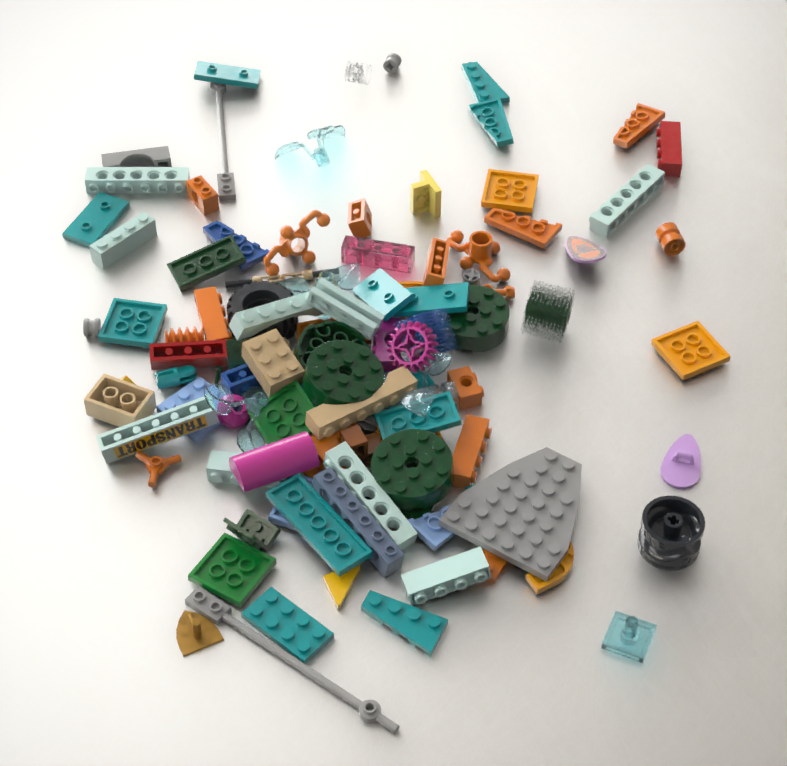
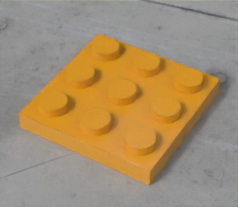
(510, 190)
(690, 350)

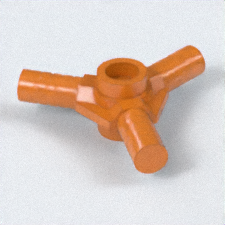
(156, 465)

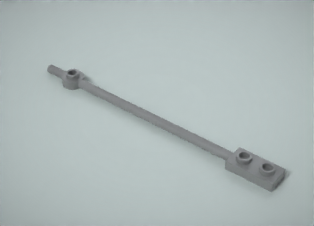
(225, 180)
(219, 611)

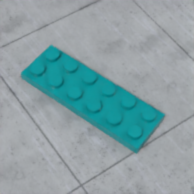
(319, 524)

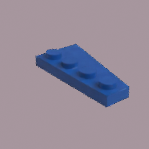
(251, 251)

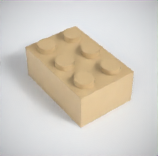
(272, 361)
(119, 401)

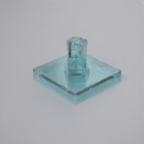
(629, 636)

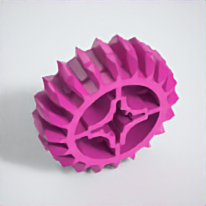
(411, 339)

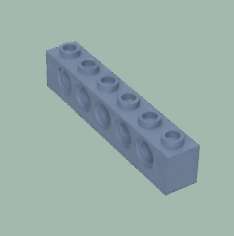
(386, 554)

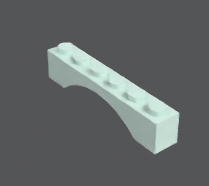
(253, 320)

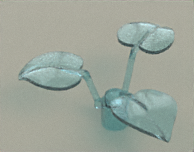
(320, 154)
(345, 276)
(420, 399)
(220, 401)

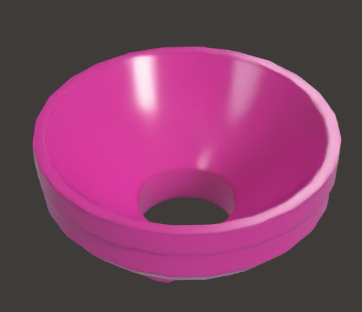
(235, 419)

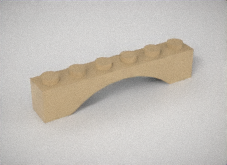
(329, 418)

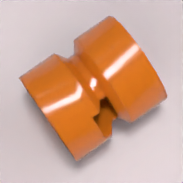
(670, 239)

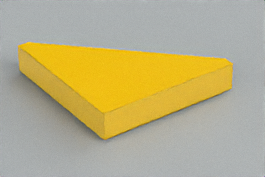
(340, 586)

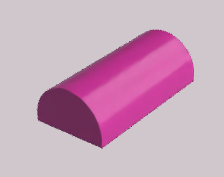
(274, 461)

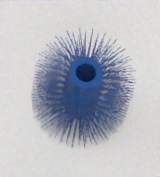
(431, 322)

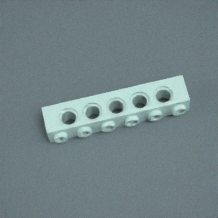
(137, 180)
(626, 200)
(380, 502)

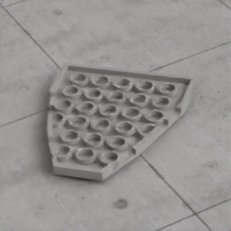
(522, 511)

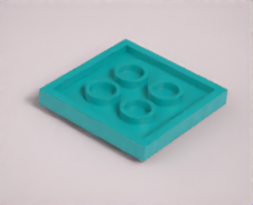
(132, 322)

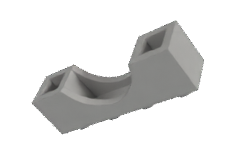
(138, 158)

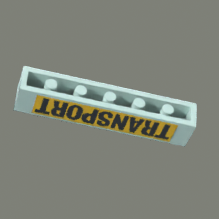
(156, 429)

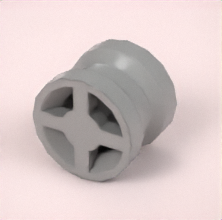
(392, 63)
(471, 276)
(91, 327)

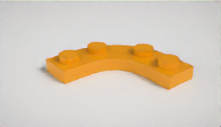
(557, 577)

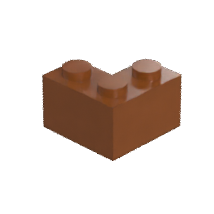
(361, 444)

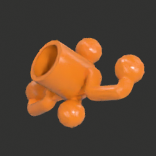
(286, 238)
(480, 250)

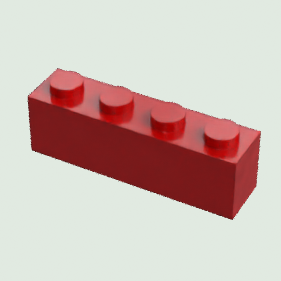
(669, 148)
(193, 353)

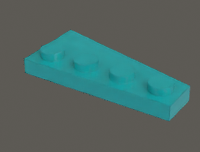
(493, 120)
(413, 623)

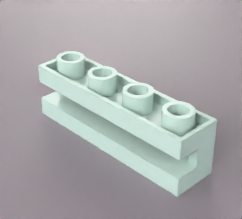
(345, 308)
(446, 576)

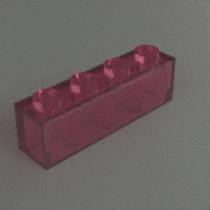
(378, 254)

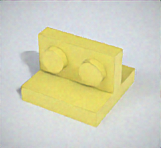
(425, 195)

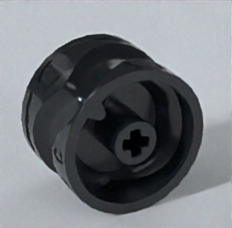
(671, 533)

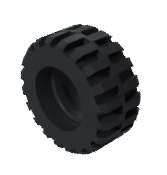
(260, 294)

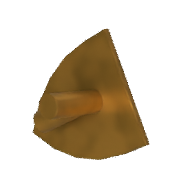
(196, 633)

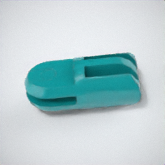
(175, 376)

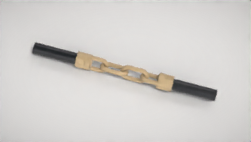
(307, 275)

